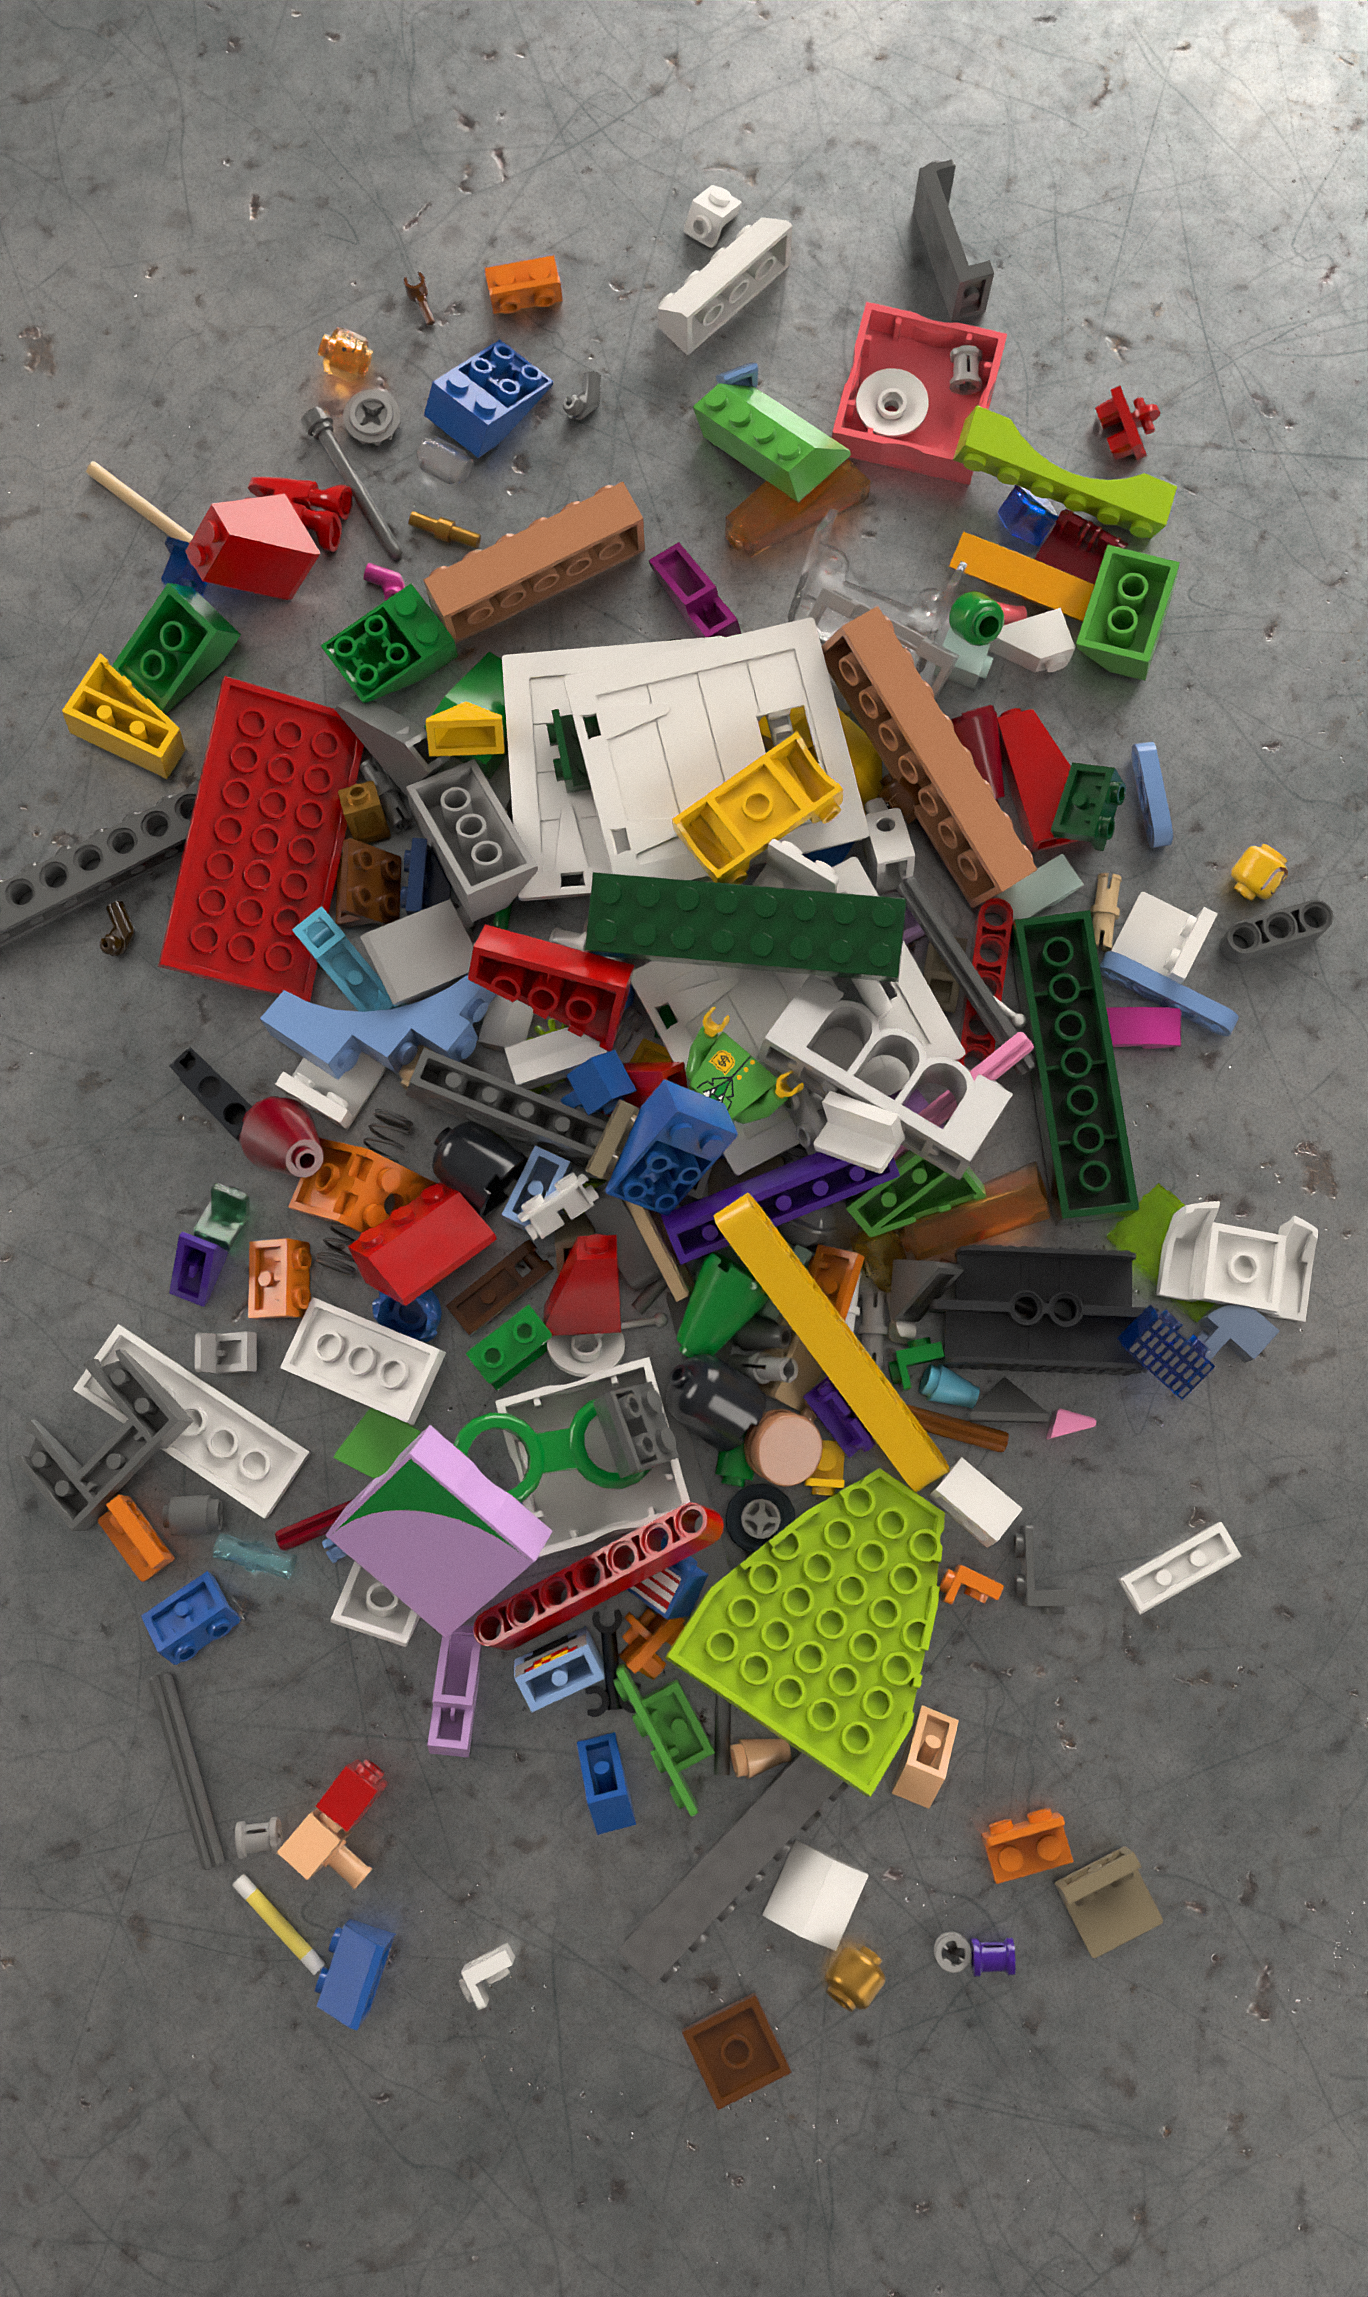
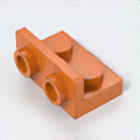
(523, 284)
(836, 1274)
(279, 1278)
(135, 1538)
(1026, 1846)

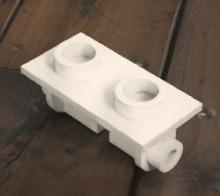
(543, 1211)

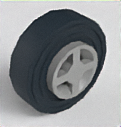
(743, 1515)

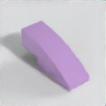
(455, 1694)

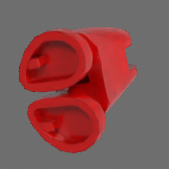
(305, 498)

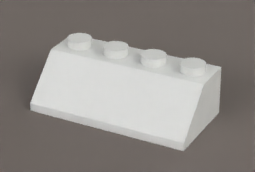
(726, 283)

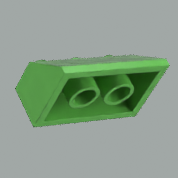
(1127, 611)

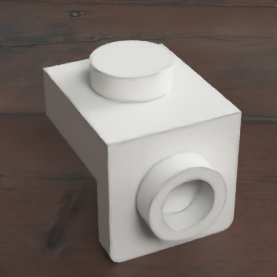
(709, 214)

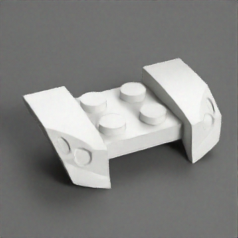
(1237, 1263)

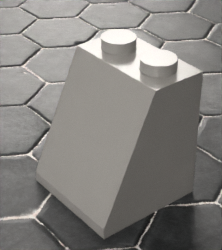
(422, 952)

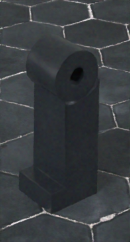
(211, 1091)

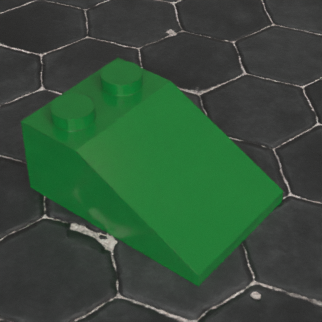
(175, 646)
(485, 689)

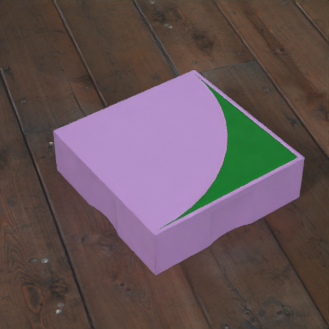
(439, 1533)

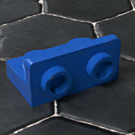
(190, 1619)

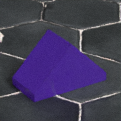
(196, 1268)

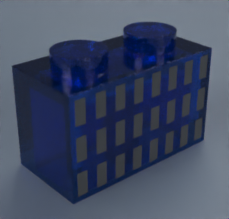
(1166, 1351)

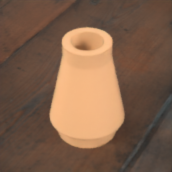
(756, 1756)

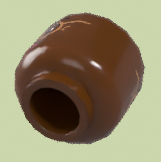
(900, 795)

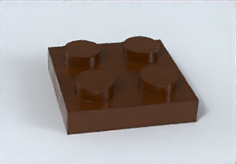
(736, 2051)

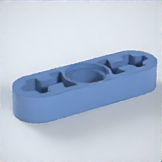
(1152, 794)

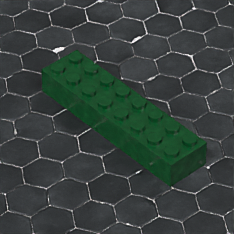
(746, 927)
(1075, 1068)

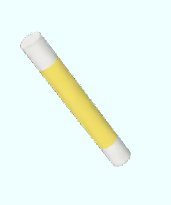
(278, 1924)

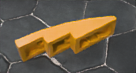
(1023, 576)

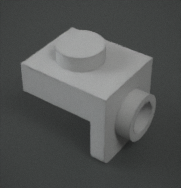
(225, 1352)

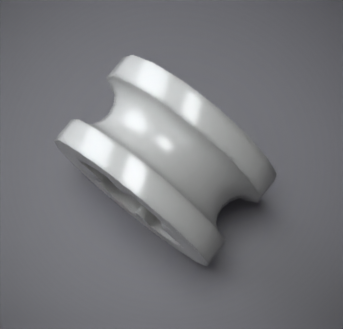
(944, 1961)

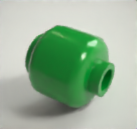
(976, 618)

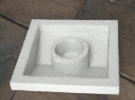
(373, 1609)
(815, 1895)

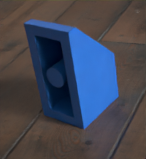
(606, 1783)

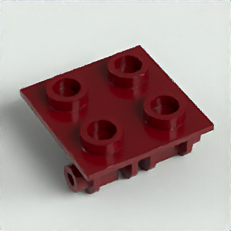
(1077, 546)

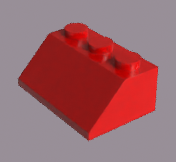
(420, 1243)

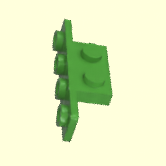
(673, 1730)

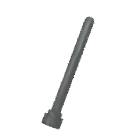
(319, 424)

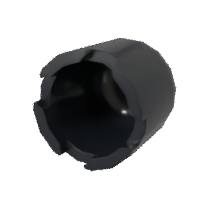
(477, 1164)
(714, 1400)

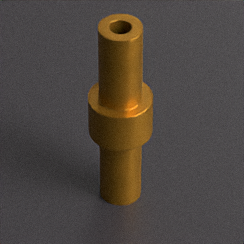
(444, 529)

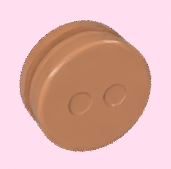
(783, 1447)

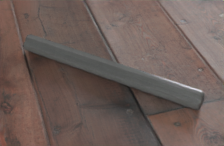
(961, 967)

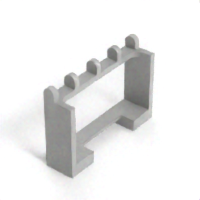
(921, 645)

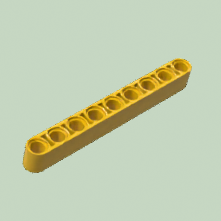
(831, 1342)

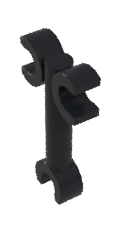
(610, 1697)

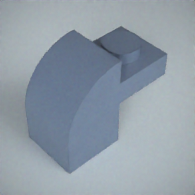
(1239, 1329)

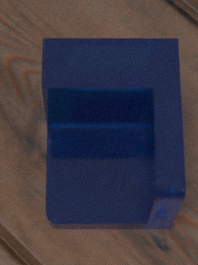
(1027, 515)
(179, 568)

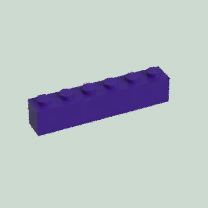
(780, 1193)

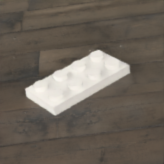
(363, 1360)

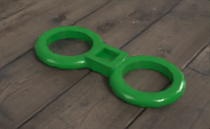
(548, 1450)

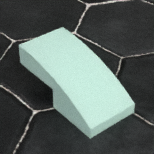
(1042, 888)

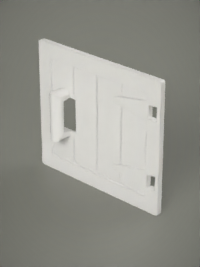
(689, 723)
(557, 825)
(758, 999)

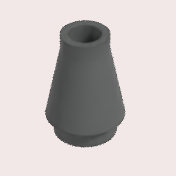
(762, 1334)

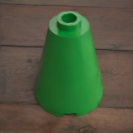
(719, 1305)

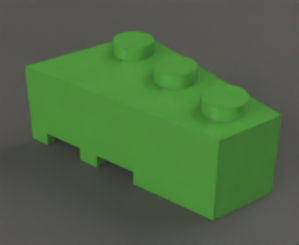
(913, 1195)

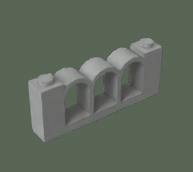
(820, 1008)

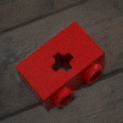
(353, 1793)

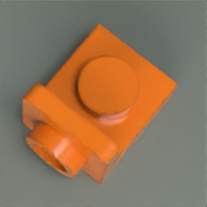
(976, 1585)

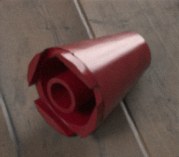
(980, 735)
(281, 1137)

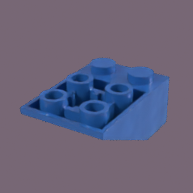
(485, 397)
(670, 1147)

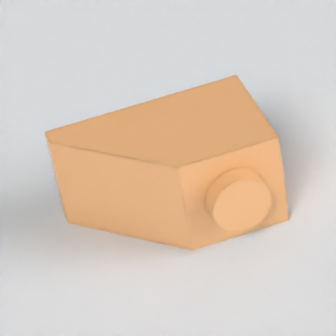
(925, 1757)

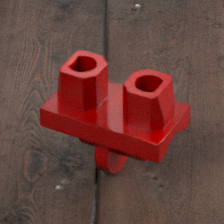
(1117, 410)

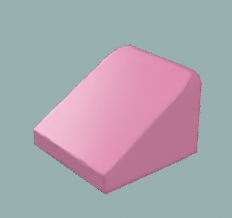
(1067, 1422)

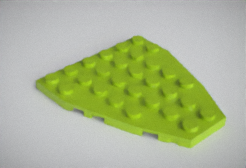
(828, 1627)

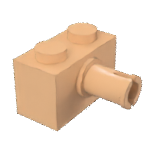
(322, 1843)

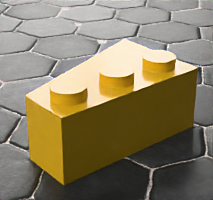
(122, 721)

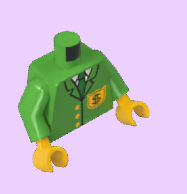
(732, 1076)

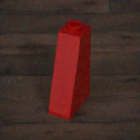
(1034, 774)

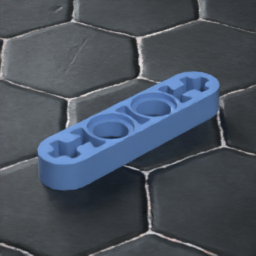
(1168, 993)

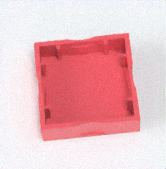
(923, 348)

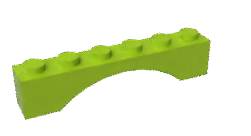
(997, 448)

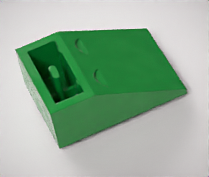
(391, 646)

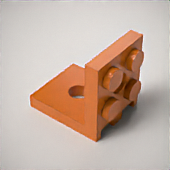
(354, 1187)

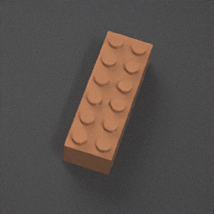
(536, 562)

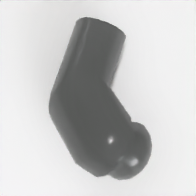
(580, 406)

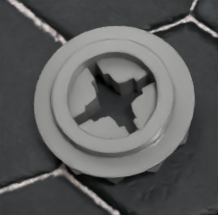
(375, 403)

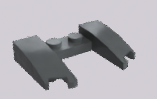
(152, 1423)

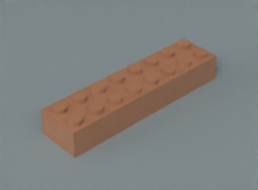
(922, 746)

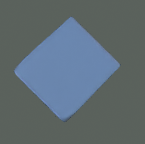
(742, 375)

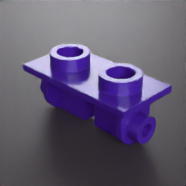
(839, 1418)

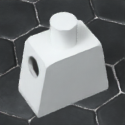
(887, 847)

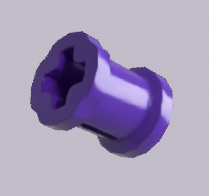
(993, 1957)

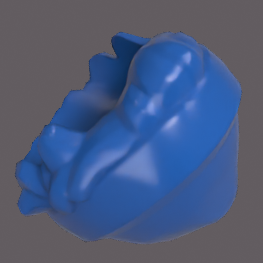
(416, 1320)

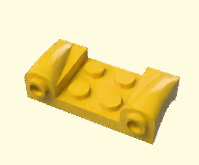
(755, 807)

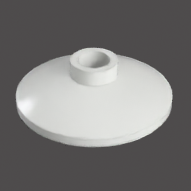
(895, 389)
(586, 1354)

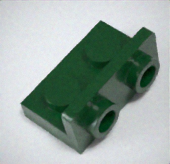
(570, 765)
(1089, 804)

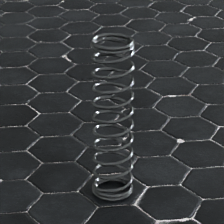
(396, 1123)

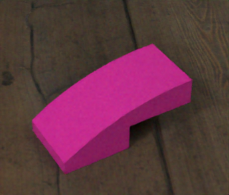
(1145, 1027)

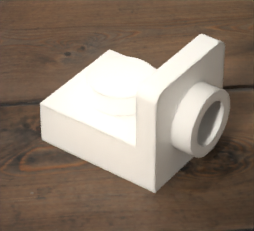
(489, 1966)

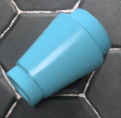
(947, 1387)

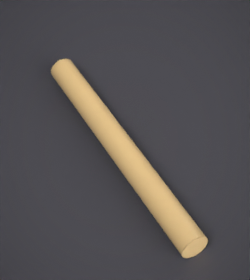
(137, 502)

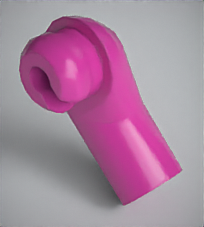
(389, 580)

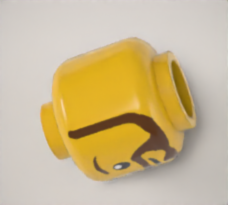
(1259, 872)

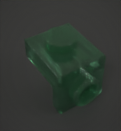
(223, 1216)

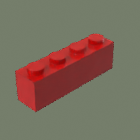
(554, 980)

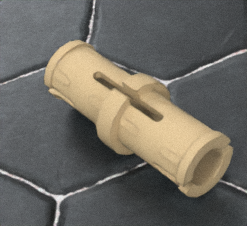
(1105, 910)

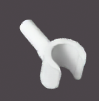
(899, 1330)

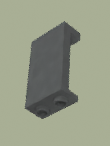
(961, 285)

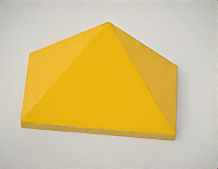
(465, 731)

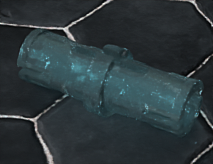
(254, 1556)

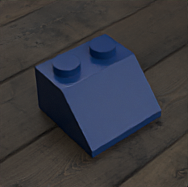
(354, 1973)

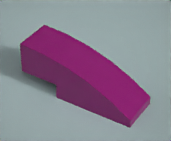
(693, 594)

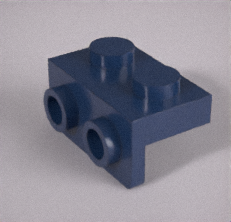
(426, 879)

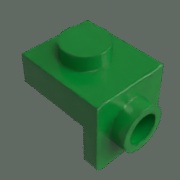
(918, 1352)

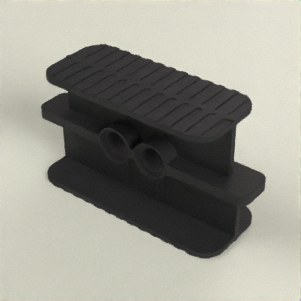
(989, 1335)

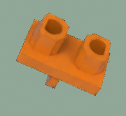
(645, 1638)

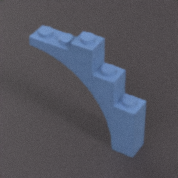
(389, 1036)

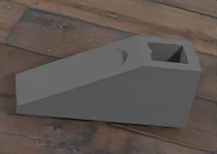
(392, 740)

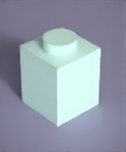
(971, 663)

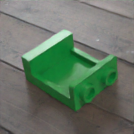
(511, 1348)

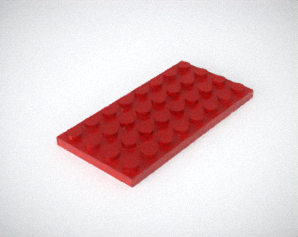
(261, 841)

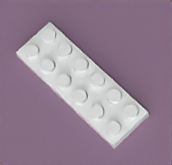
(224, 1440)

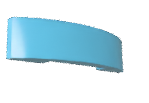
(342, 962)

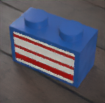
(673, 1589)

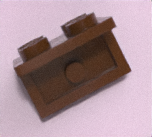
(367, 885)

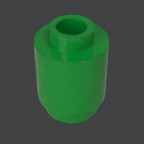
(733, 1466)

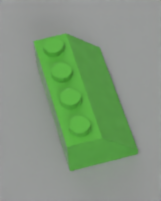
(768, 438)

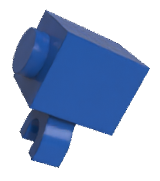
(599, 1084)

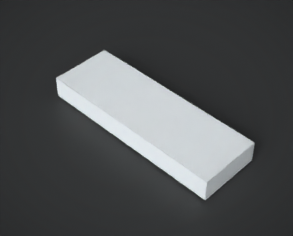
(1179, 1568)

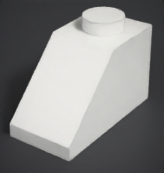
(1036, 642)

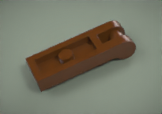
(498, 1288)

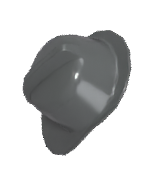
(826, 1226)

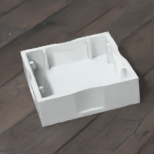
(565, 1500)

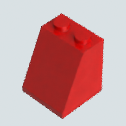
(254, 546)

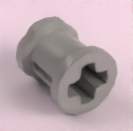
(965, 370)
(258, 1837)

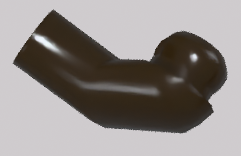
(122, 932)

